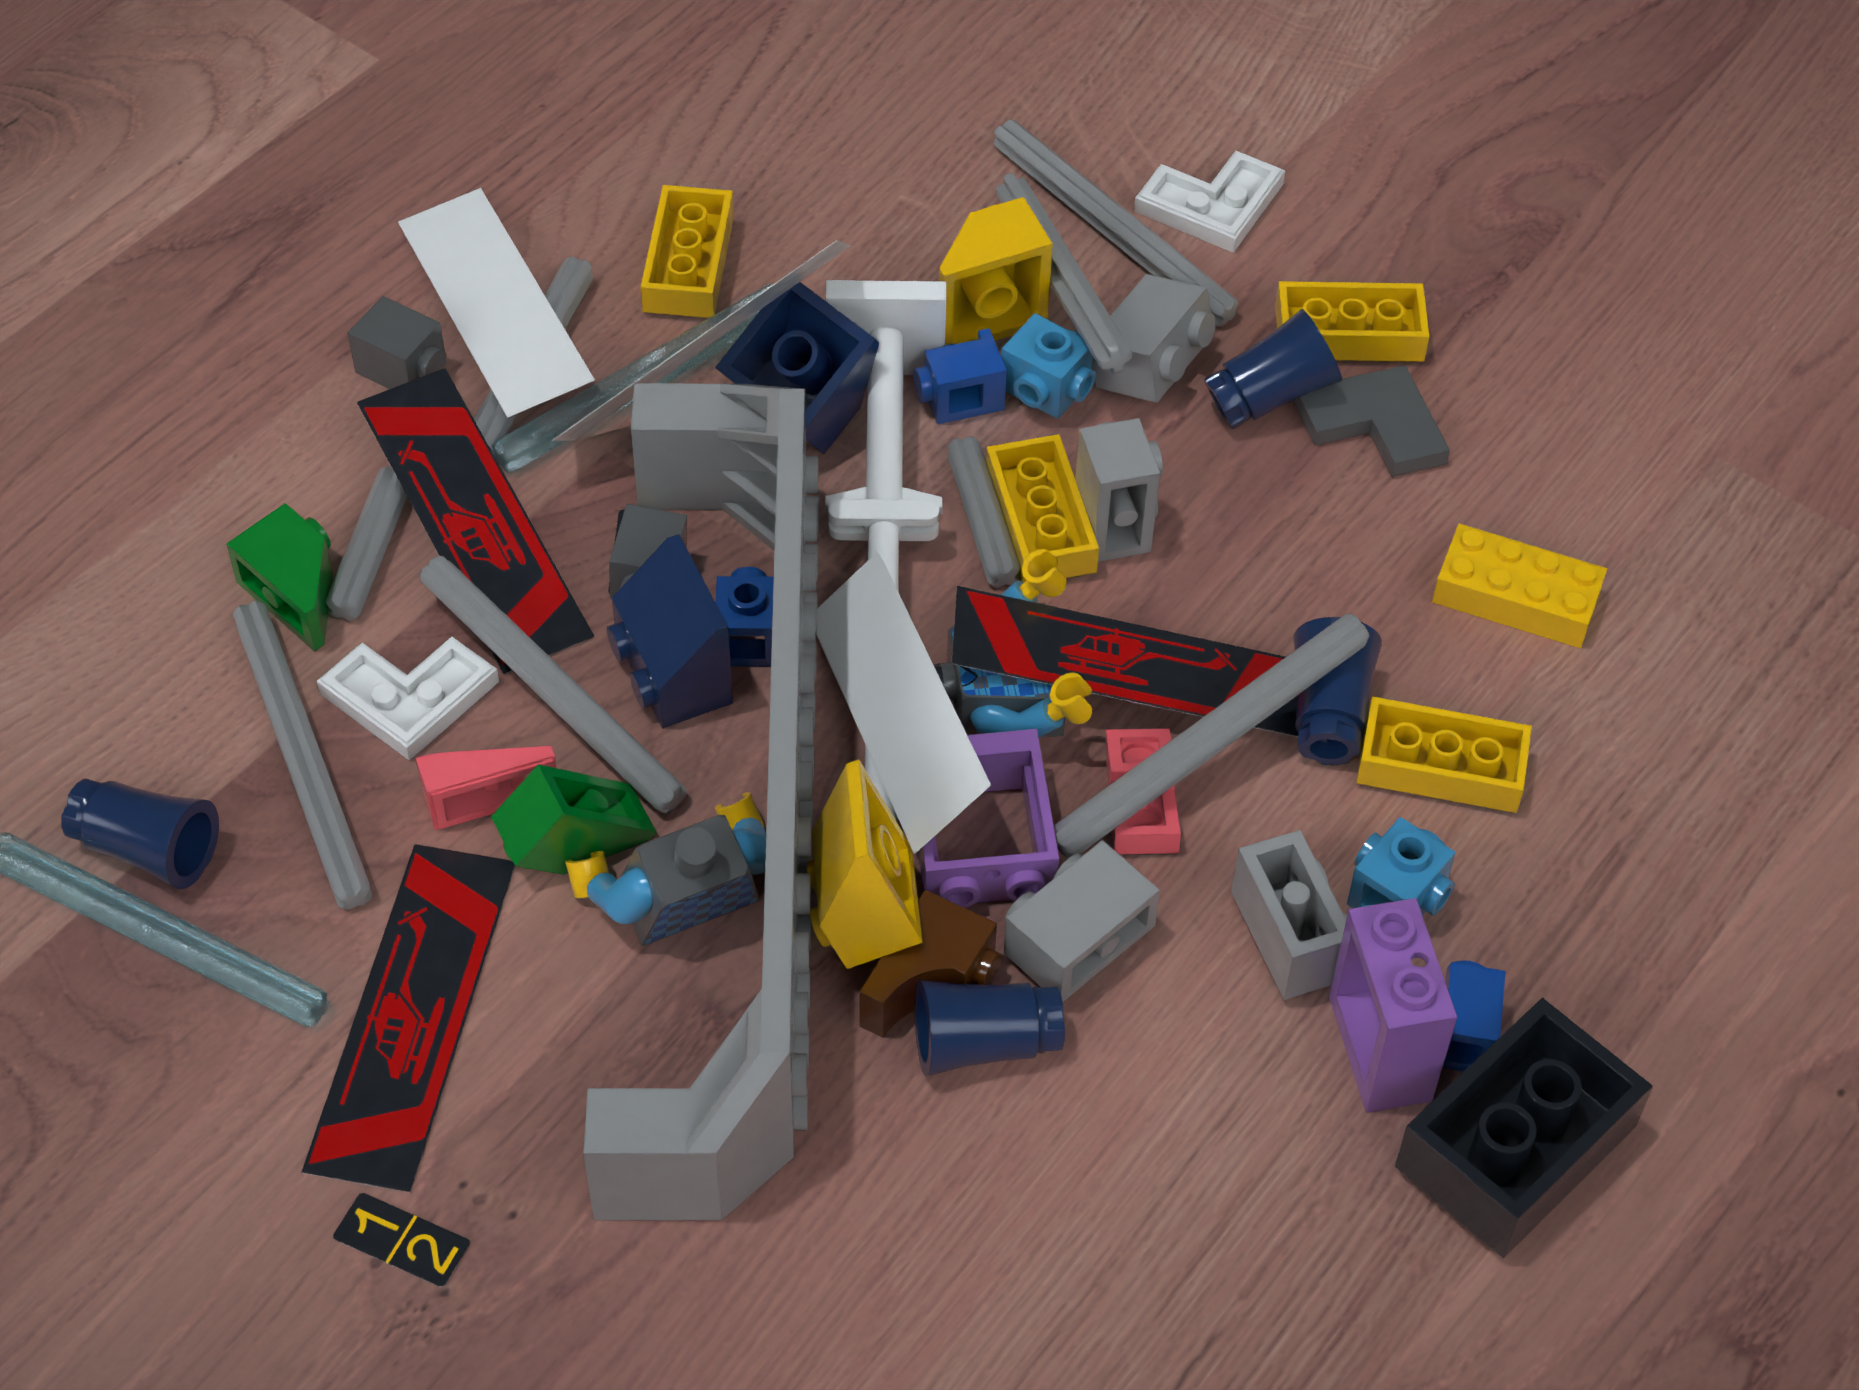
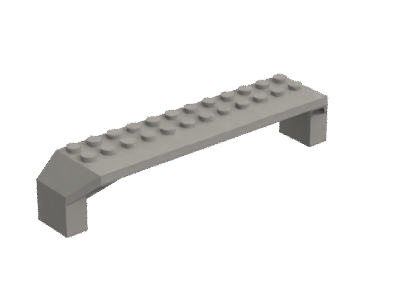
(734, 1128)

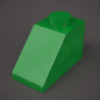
(288, 570)
(568, 817)

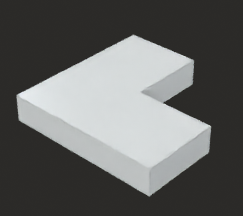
(1215, 211)
(412, 707)

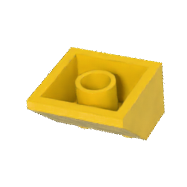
(996, 272)
(862, 874)

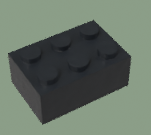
(1522, 1126)

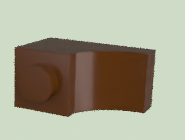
(954, 950)

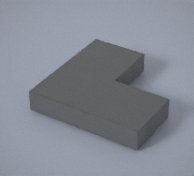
(1387, 408)

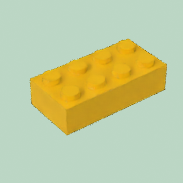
(687, 251)
(1361, 318)
(1043, 503)
(1519, 585)
(1444, 754)

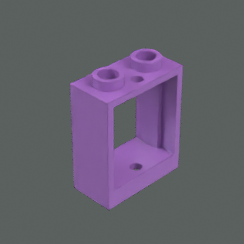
(1010, 763)
(1387, 1009)

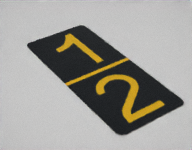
(401, 1239)

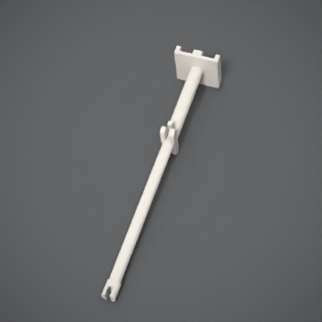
(905, 322)

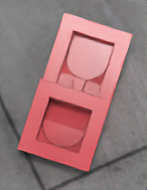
(1155, 826)

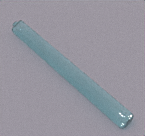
(536, 436)
(162, 931)

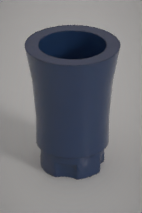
(1274, 372)
(1335, 708)
(144, 828)
(984, 1023)

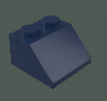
(808, 347)
(672, 637)

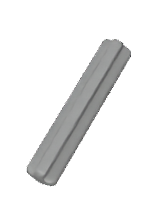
(983, 512)
(366, 546)

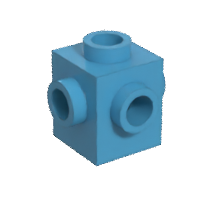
(1047, 366)
(1403, 867)

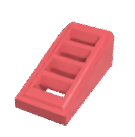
(475, 782)

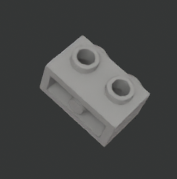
(1165, 329)
(1119, 486)
(1289, 912)
(1080, 919)

